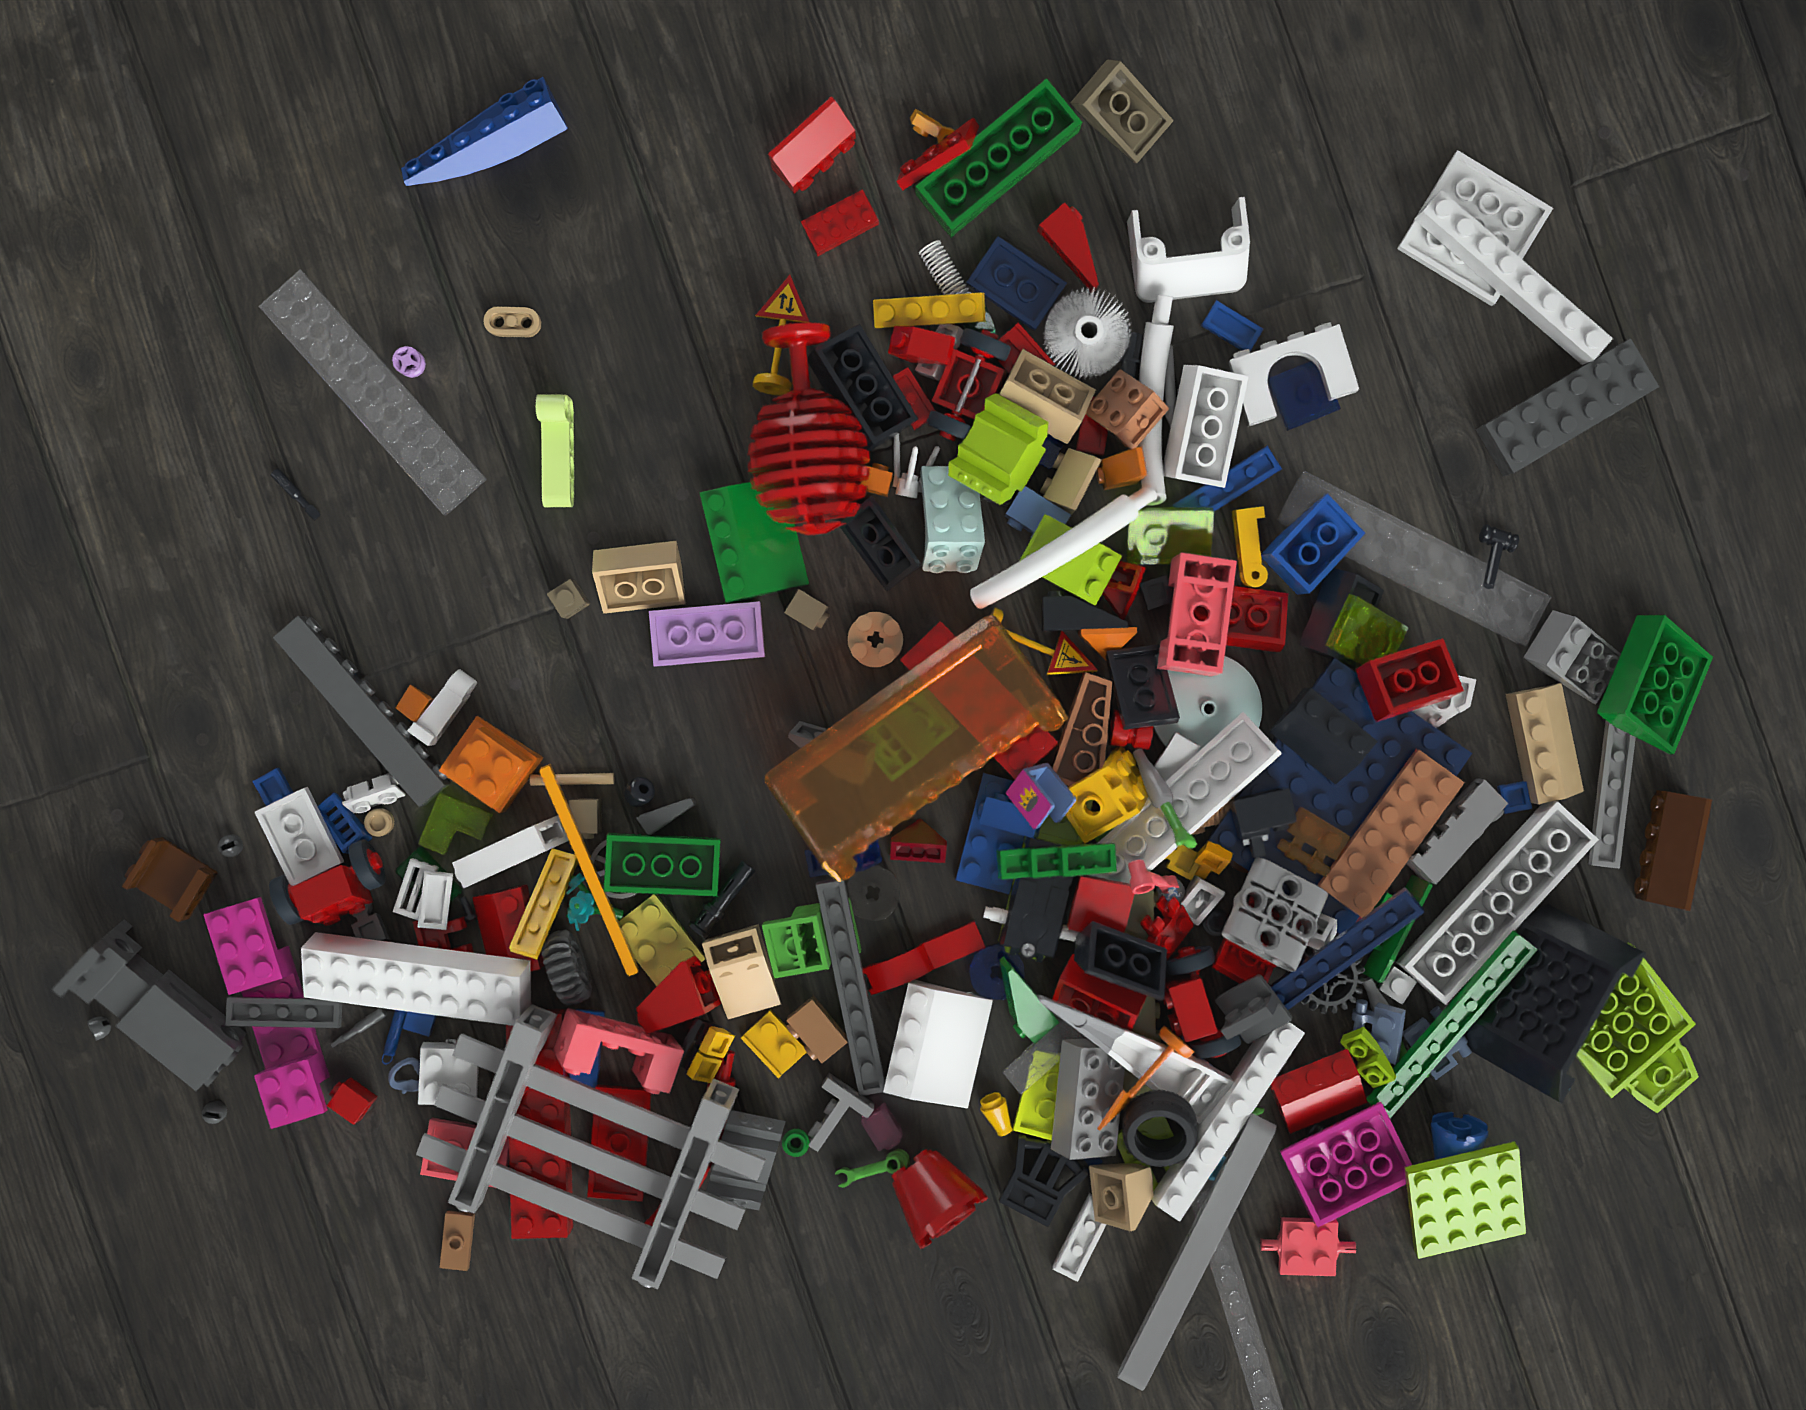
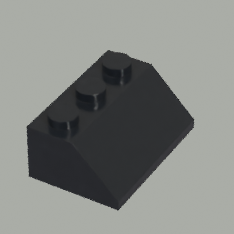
(1327, 608)
(1323, 735)
(1122, 959)

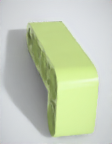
(557, 443)

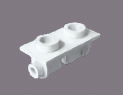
(361, 798)

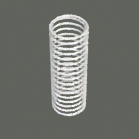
(945, 264)

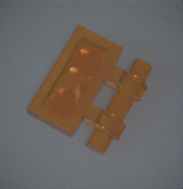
(1318, 834)

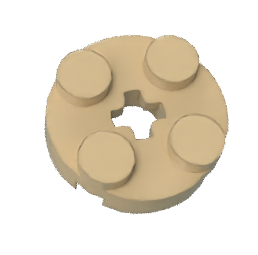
(866, 626)

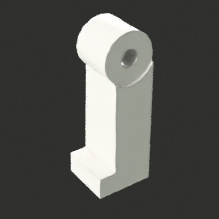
(443, 708)

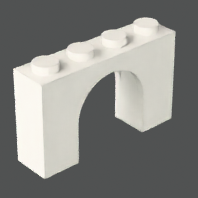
(1323, 347)

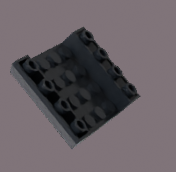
(1552, 1000)

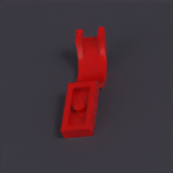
(924, 958)

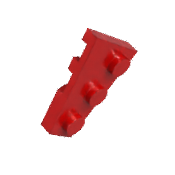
(938, 154)

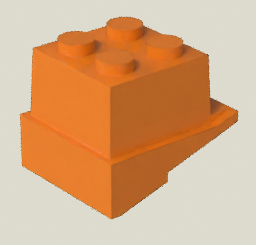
(490, 764)

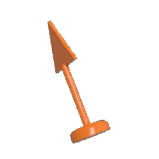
(1125, 1097)

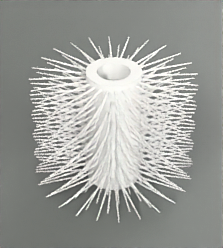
(1098, 328)

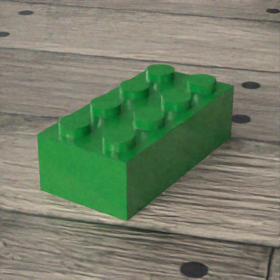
(662, 864)

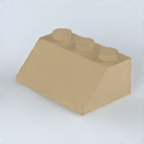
(1048, 394)
(638, 577)

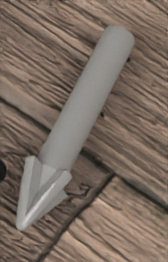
(1169, 389)

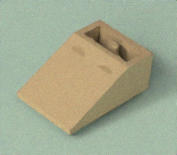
(741, 971)

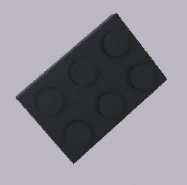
(1141, 689)

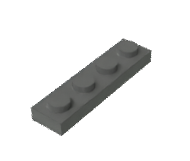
(283, 1012)

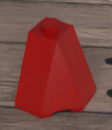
(679, 997)

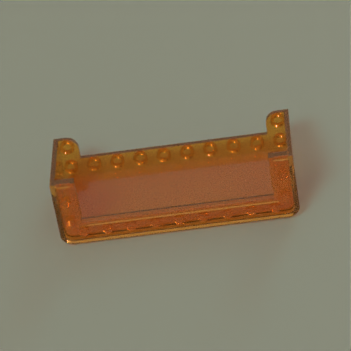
(912, 744)

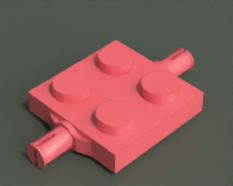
(1307, 1248)

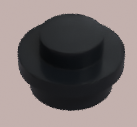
(1215, 922)

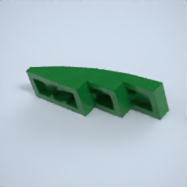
(1056, 861)

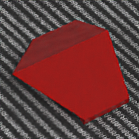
(1123, 587)

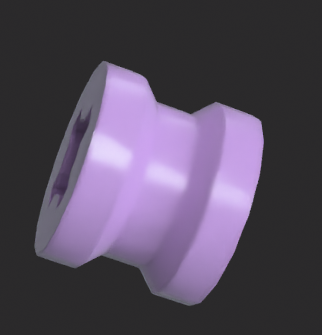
(403, 358)

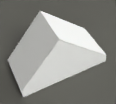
(1200, 899)

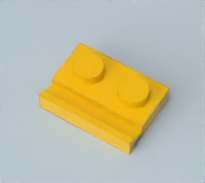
(774, 1043)

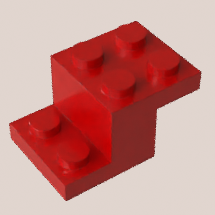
(1242, 964)

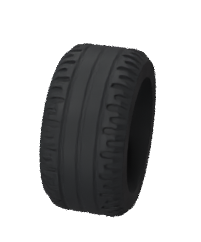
(1164, 1151)

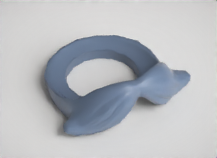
(405, 1085)

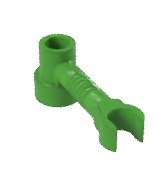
(853, 1174)

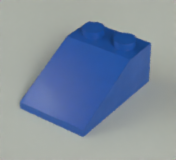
(1312, 545)

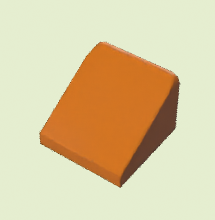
(414, 703)

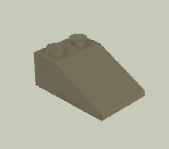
(1122, 110)

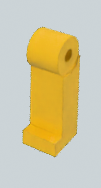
(1248, 546)

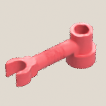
(1144, 881)

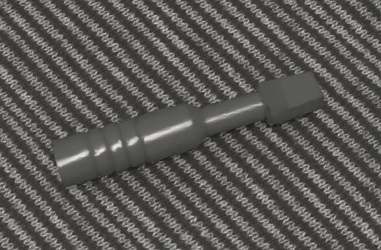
(362, 1025)

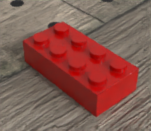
(840, 222)

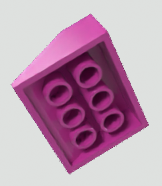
(1347, 1164)

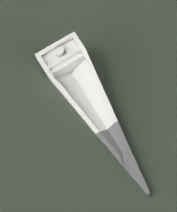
(1188, 1077)

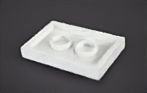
(299, 836)

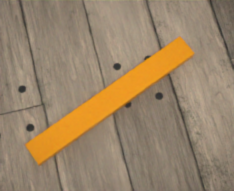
(589, 870)

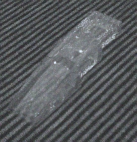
(1040, 1056)

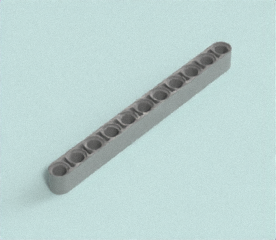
(1196, 1251)

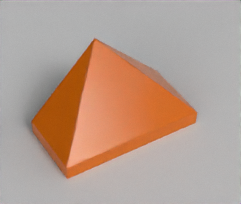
(1107, 639)

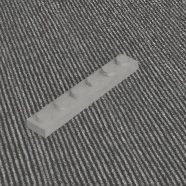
(1612, 797)

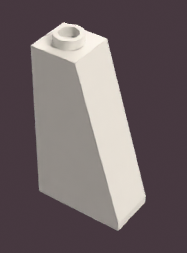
(510, 851)

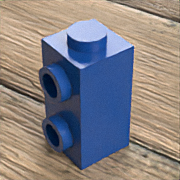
(1004, 815)

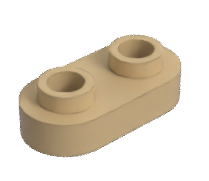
(513, 321)

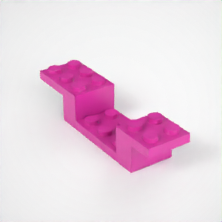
(258, 969)

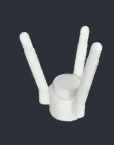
(908, 483)

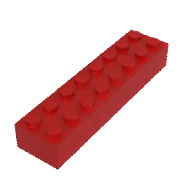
(527, 1218)

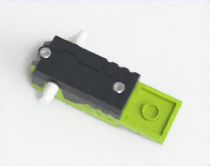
(1038, 905)

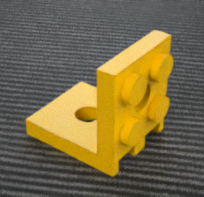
(1116, 789)

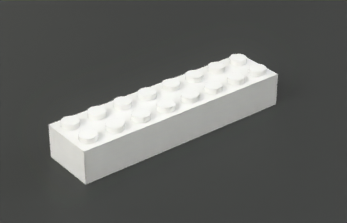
(1497, 900)
(416, 978)

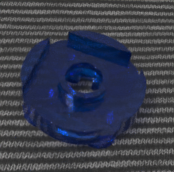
(980, 971)

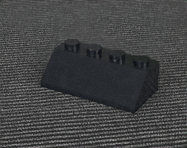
(859, 378)

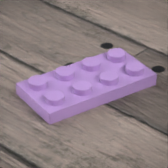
(706, 634)

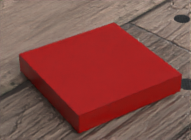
(1102, 902)

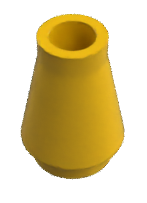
(996, 1111)

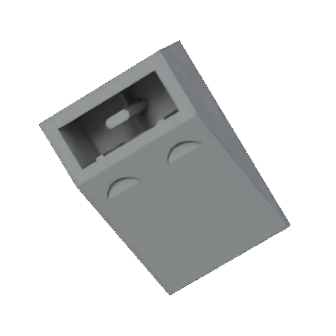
(1573, 655)

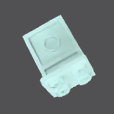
(951, 523)

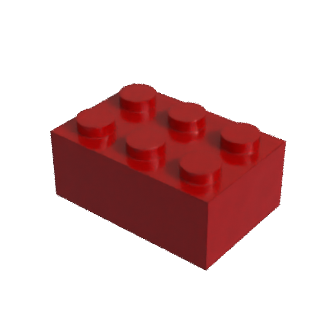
(1409, 680)

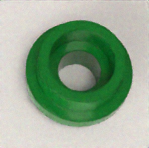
(792, 1150)

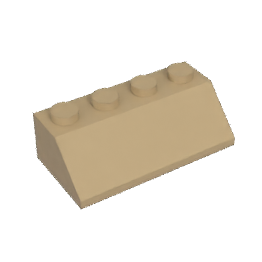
(1545, 743)

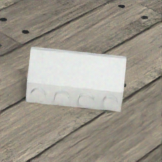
(1204, 425)

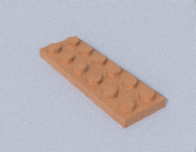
(1391, 833)

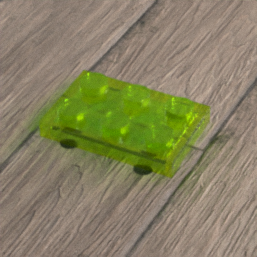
(1168, 531)
(1365, 632)

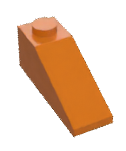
(1122, 469)

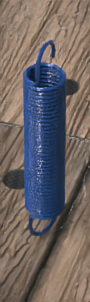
(394, 1034)

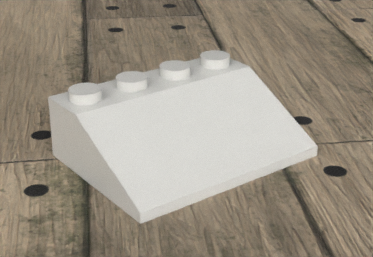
(937, 1045)

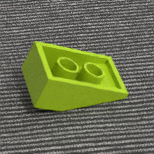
(1081, 576)

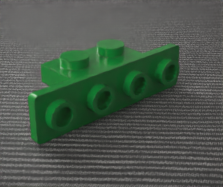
(1386, 952)

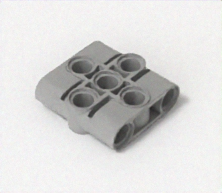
(1284, 941)

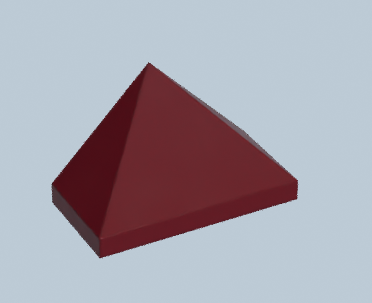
(919, 844)

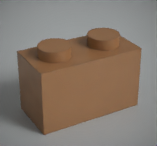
(816, 1029)

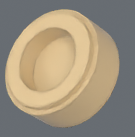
(379, 822)

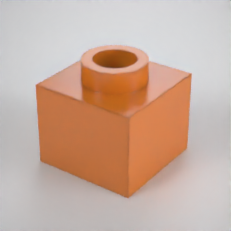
(879, 480)

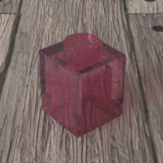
(882, 1128)

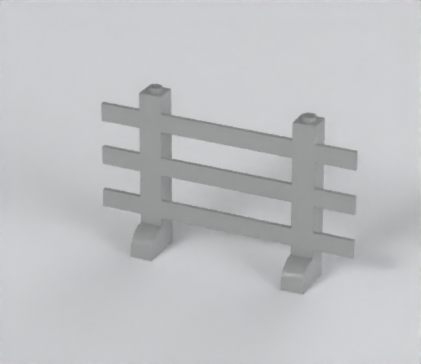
(498, 1119)

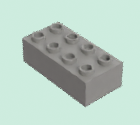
(1085, 1093)

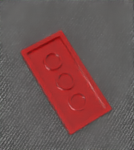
(619, 1141)

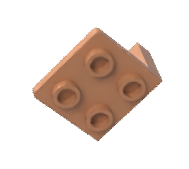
(1127, 409)

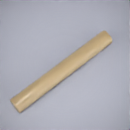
(576, 779)

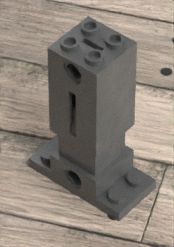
(155, 1008)

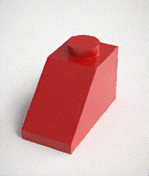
(921, 345)

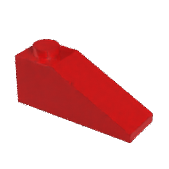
(1069, 240)

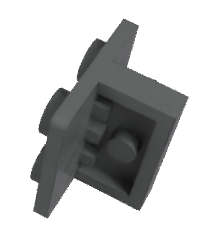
(1252, 1010)

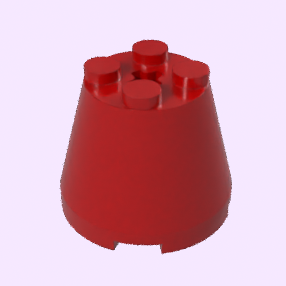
(934, 1196)

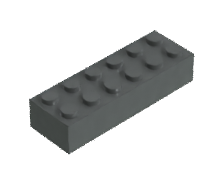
(1567, 408)

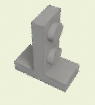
(836, 1108)

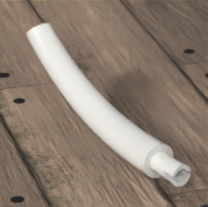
(1153, 374)
(1064, 548)

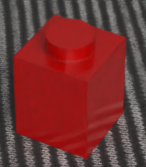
(351, 1100)

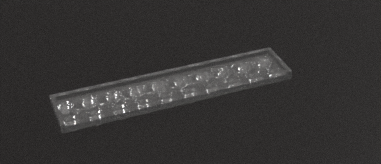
(372, 392)
(1427, 564)

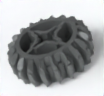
(566, 967)
(1350, 981)

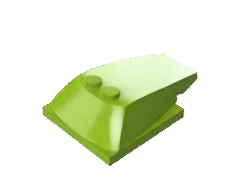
(1639, 1043)

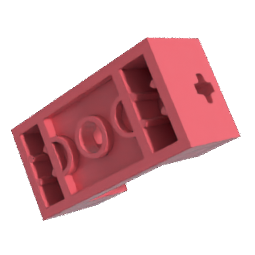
(1195, 644)
(656, 1053)

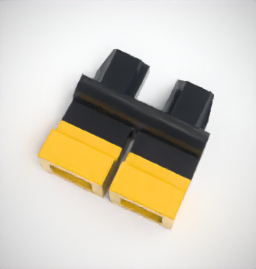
(702, 1047)

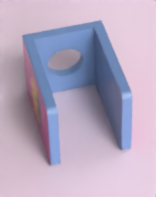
(1039, 794)

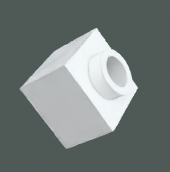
(1325, 931)

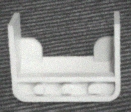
(1190, 274)

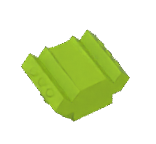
(1000, 450)

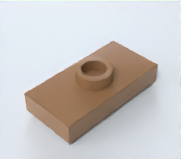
(457, 1240)

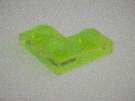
(452, 815)

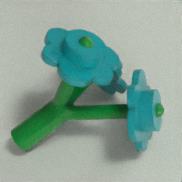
(582, 906)

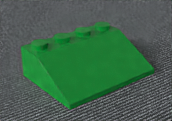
(749, 547)
(1655, 682)

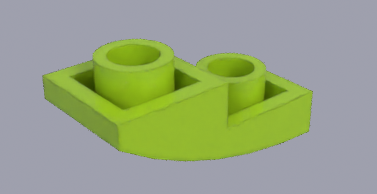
(1371, 1059)

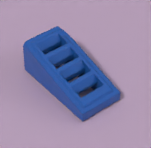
(356, 826)

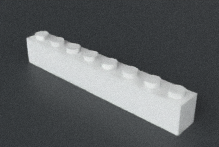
(1513, 278)
(1224, 1122)

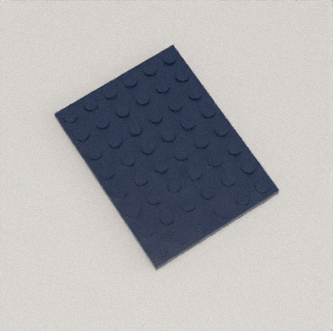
(1353, 797)

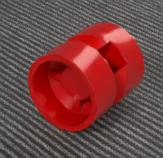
(1138, 737)

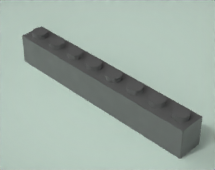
(361, 709)

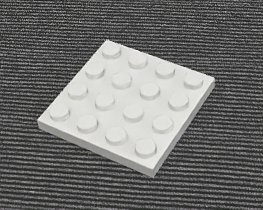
(1496, 204)

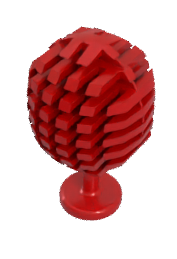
(807, 445)

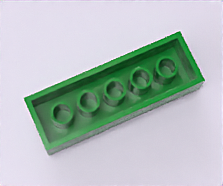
(999, 158)

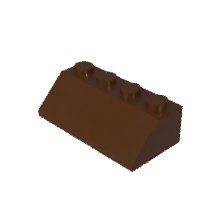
(1672, 849)

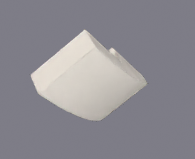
(1175, 755)

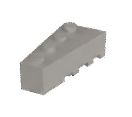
(1456, 830)

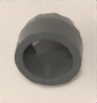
(233, 851)
(97, 1028)
(214, 1107)

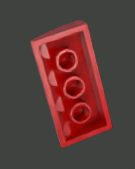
(1255, 619)

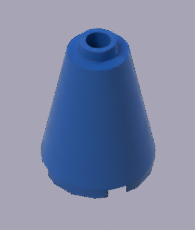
(1457, 1135)

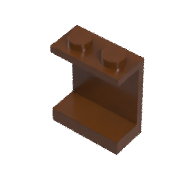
(170, 877)

